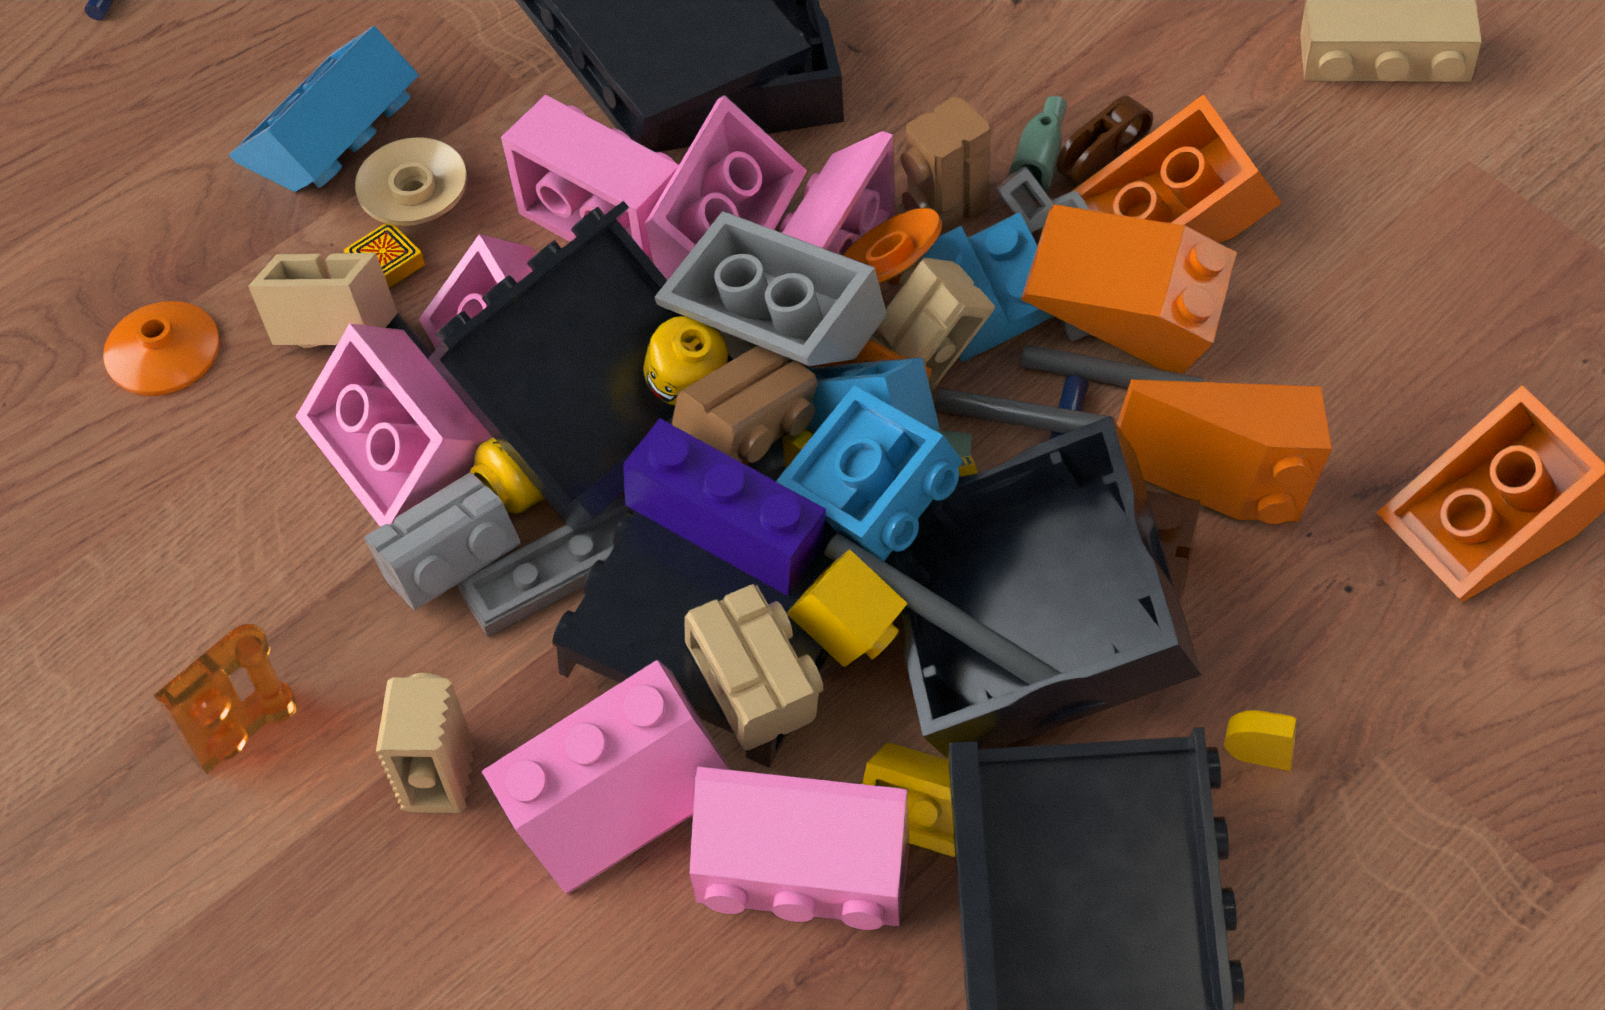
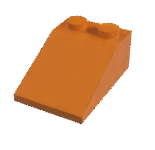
(1186, 176)
(1132, 283)
(1230, 444)
(1499, 497)

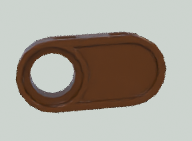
(1104, 139)

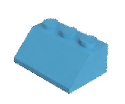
(329, 113)

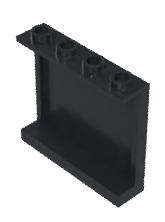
(666, 56)
(562, 364)
(639, 609)
(1093, 876)

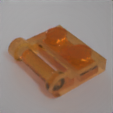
(207, 708)

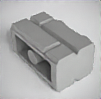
(442, 540)

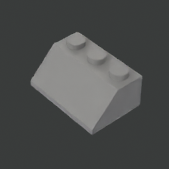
(777, 292)

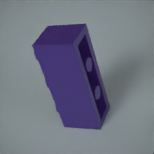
(724, 506)

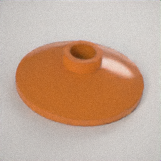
(897, 243)
(161, 348)

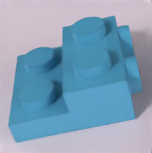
(999, 266)
(873, 472)

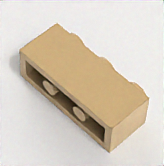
(1390, 40)

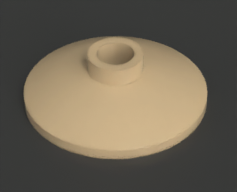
(411, 181)

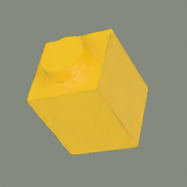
(849, 610)

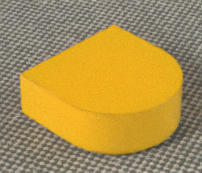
(1262, 738)

